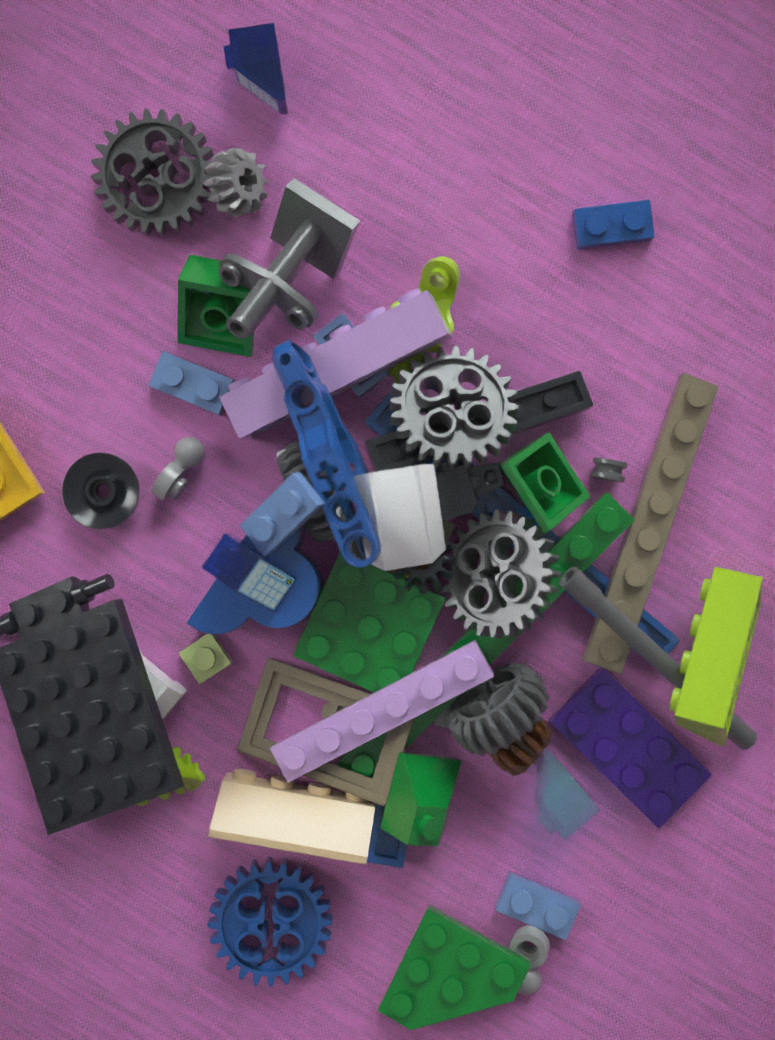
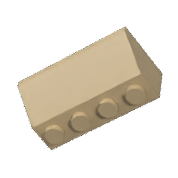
(292, 817)

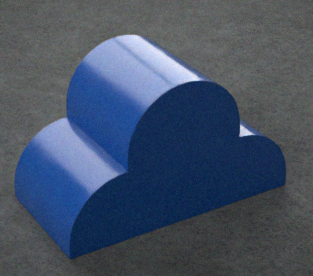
(226, 609)

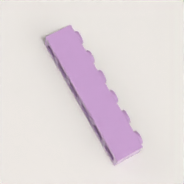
(341, 362)

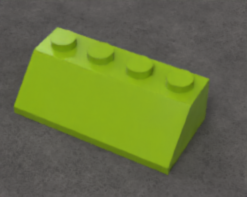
(718, 654)

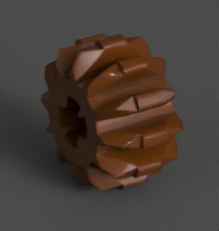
(525, 752)

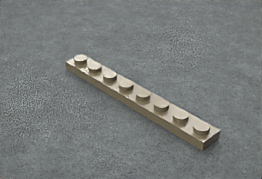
(653, 516)

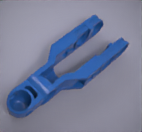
(328, 448)

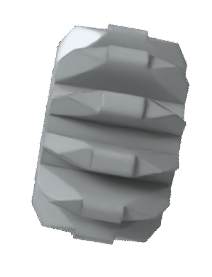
(236, 182)

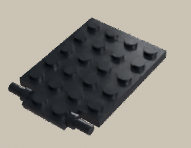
(83, 704)

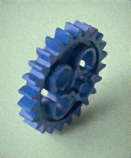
(304, 921)

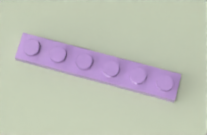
(382, 711)

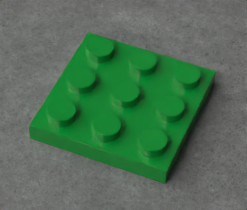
(368, 626)

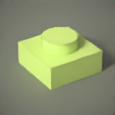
(205, 657)

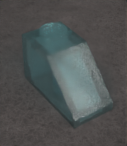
(560, 798)

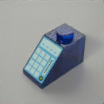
(257, 63)
(249, 572)

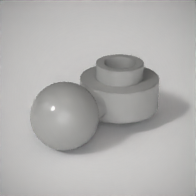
(171, 481)
(535, 954)

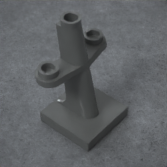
(309, 232)

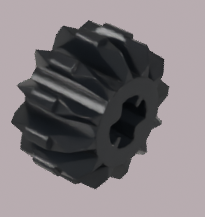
(431, 574)

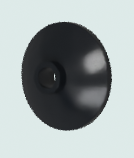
(82, 487)

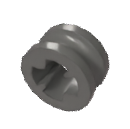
(608, 469)

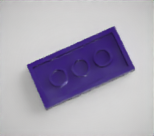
(630, 747)

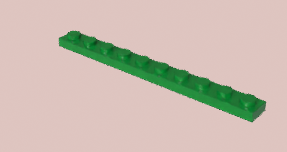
(575, 548)

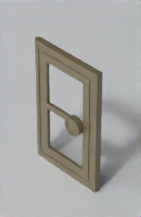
(339, 696)

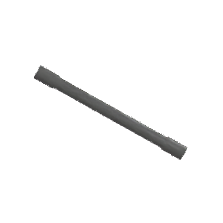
(592, 598)

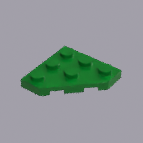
(451, 974)

